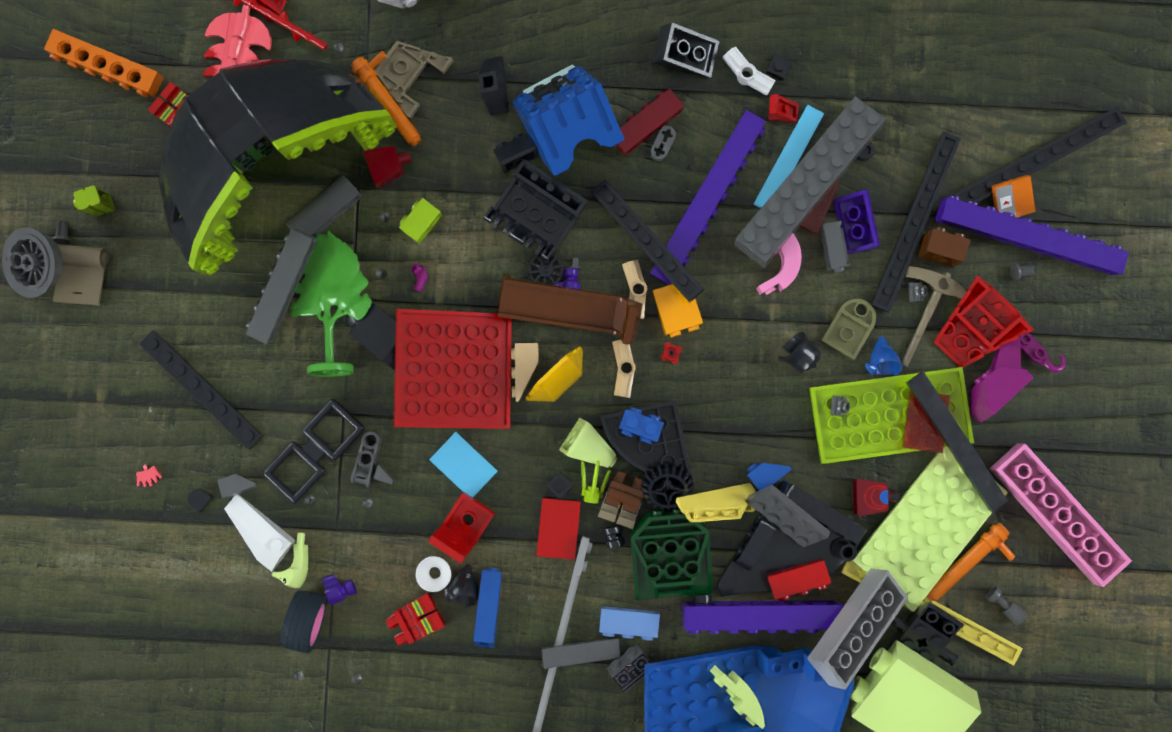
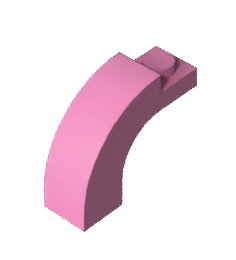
(790, 265)

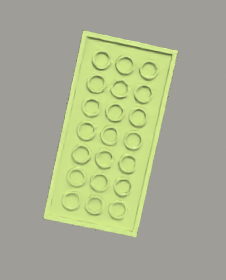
(926, 528)

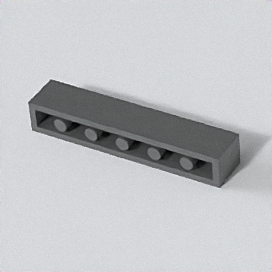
(281, 286)

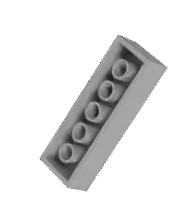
(857, 628)

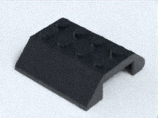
(536, 210)

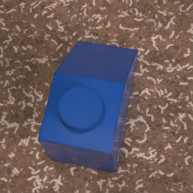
(765, 474)

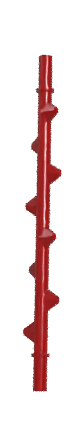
(283, 20)

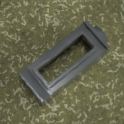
(834, 247)

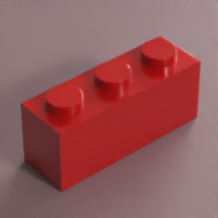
(799, 579)

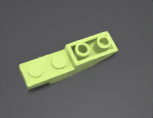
(741, 696)

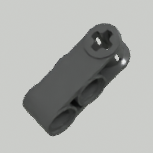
(361, 468)

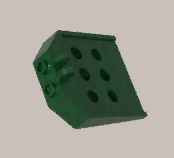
(659, 529)

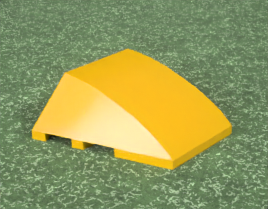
(558, 378)

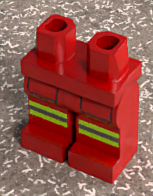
(162, 109)
(411, 624)

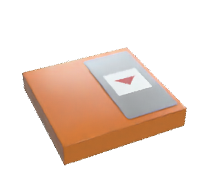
(1014, 196)

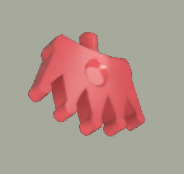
(147, 476)

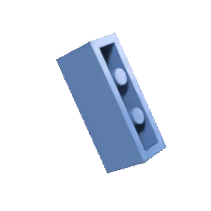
(629, 622)

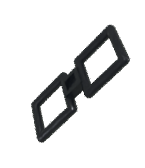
(313, 451)

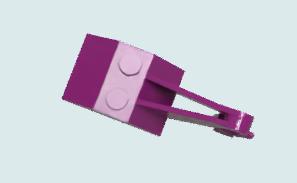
(1006, 377)

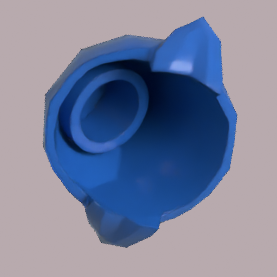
(884, 359)

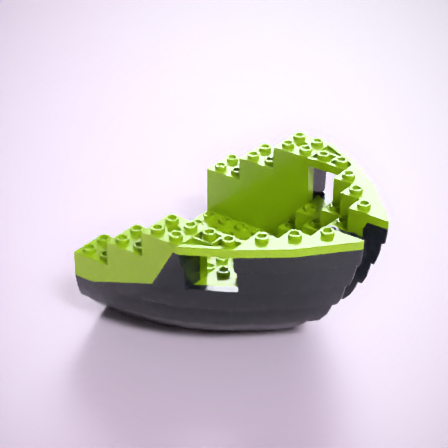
(236, 123)

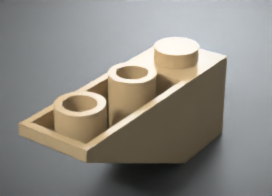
(526, 362)

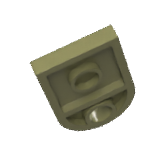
(849, 329)

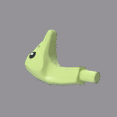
(296, 574)

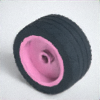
(303, 621)

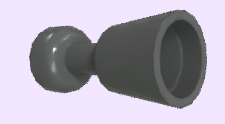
(1011, 610)

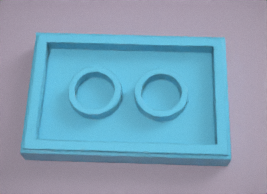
(463, 465)

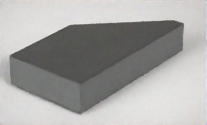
(234, 485)

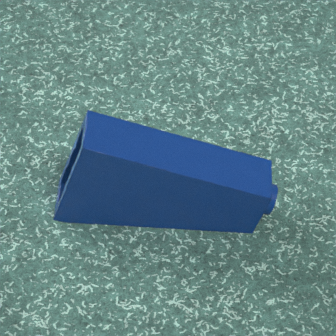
(488, 608)

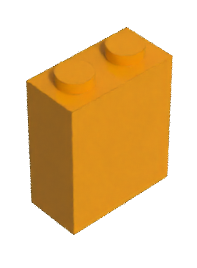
(675, 311)

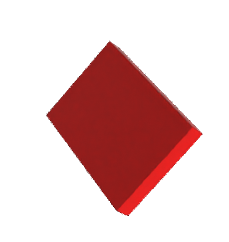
(558, 528)

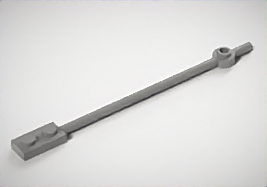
(580, 566)

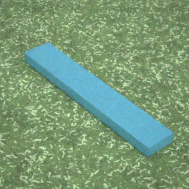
(790, 154)

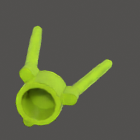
(592, 493)

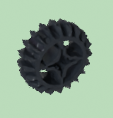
(655, 485)

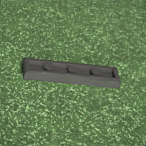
(580, 652)

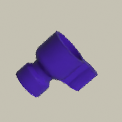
(571, 279)
(335, 591)

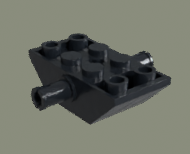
(927, 632)

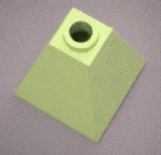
(587, 445)

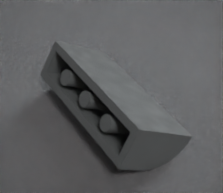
(325, 207)

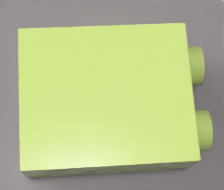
(911, 695)

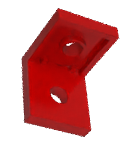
(456, 535)

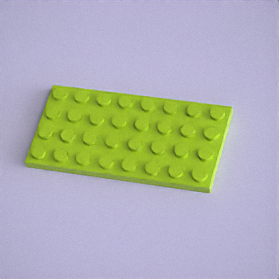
(879, 414)

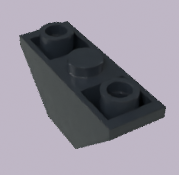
(493, 85)

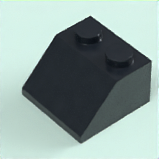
(512, 153)

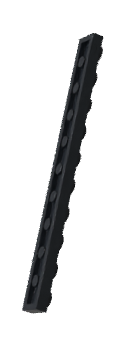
(1045, 155)
(915, 222)

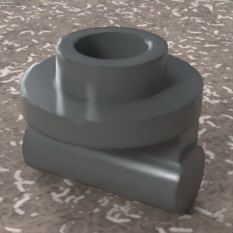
(917, 292)
(839, 406)

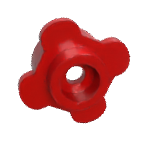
(667, 349)

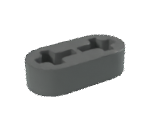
(659, 141)

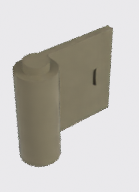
(81, 273)

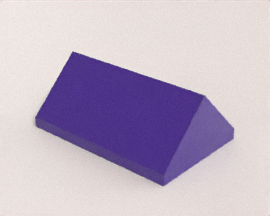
(857, 222)

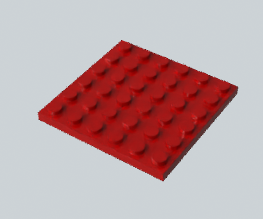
(452, 369)

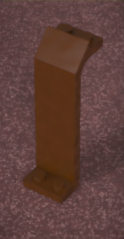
(569, 307)

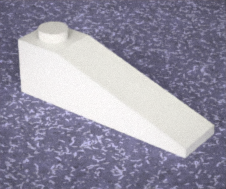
(261, 535)

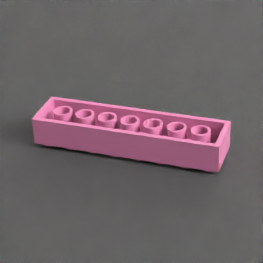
(1060, 515)

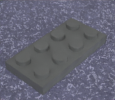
(788, 516)

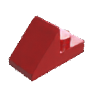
(783, 109)

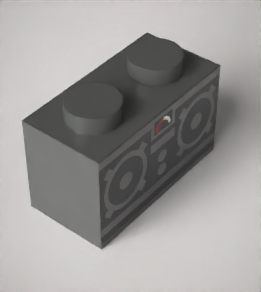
(629, 668)

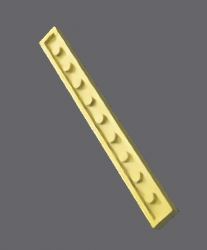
(969, 631)

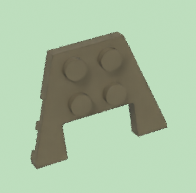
(403, 67)

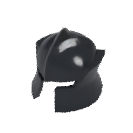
(803, 352)

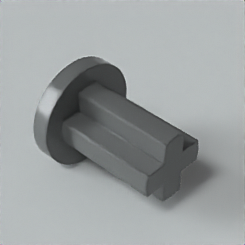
(61, 235)
(1017, 271)

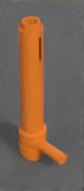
(368, 76)
(988, 542)

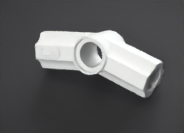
(738, 64)

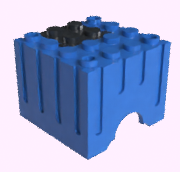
(564, 114)

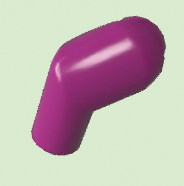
(421, 276)

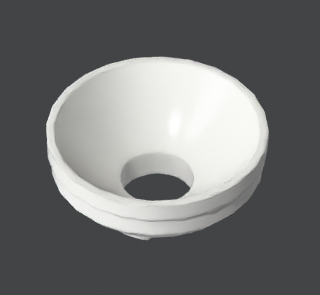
(426, 581)

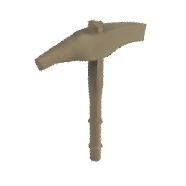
(940, 285)

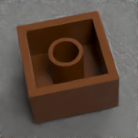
(943, 247)

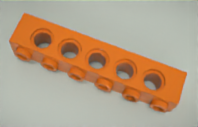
(59, 43)

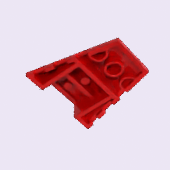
(980, 324)

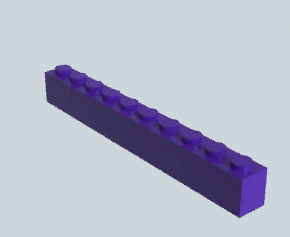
(713, 190)
(1032, 236)

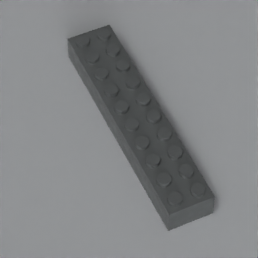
(809, 182)

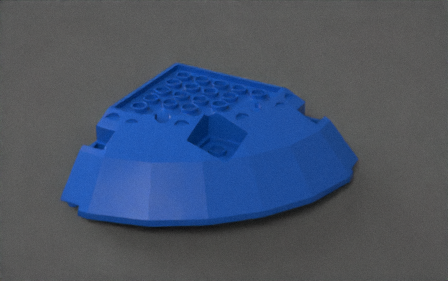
(792, 697)

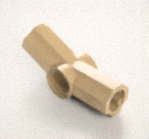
(634, 277)
(624, 380)

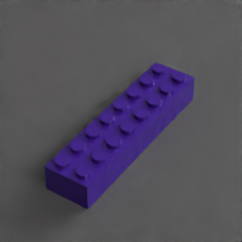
(759, 615)

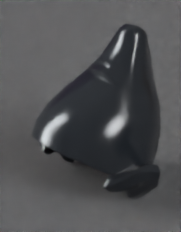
(463, 587)

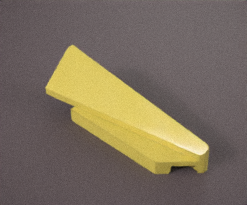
(717, 504)

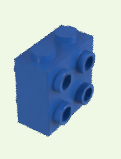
(646, 427)

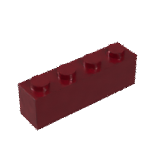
(649, 120)

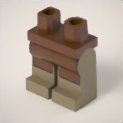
(623, 494)

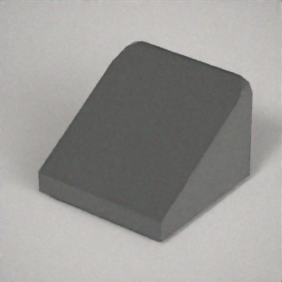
(383, 475)

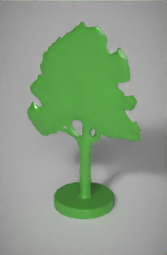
(330, 280)

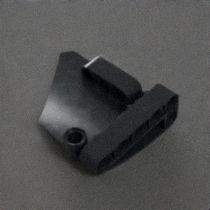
(771, 550)

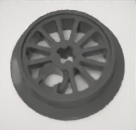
(40, 262)

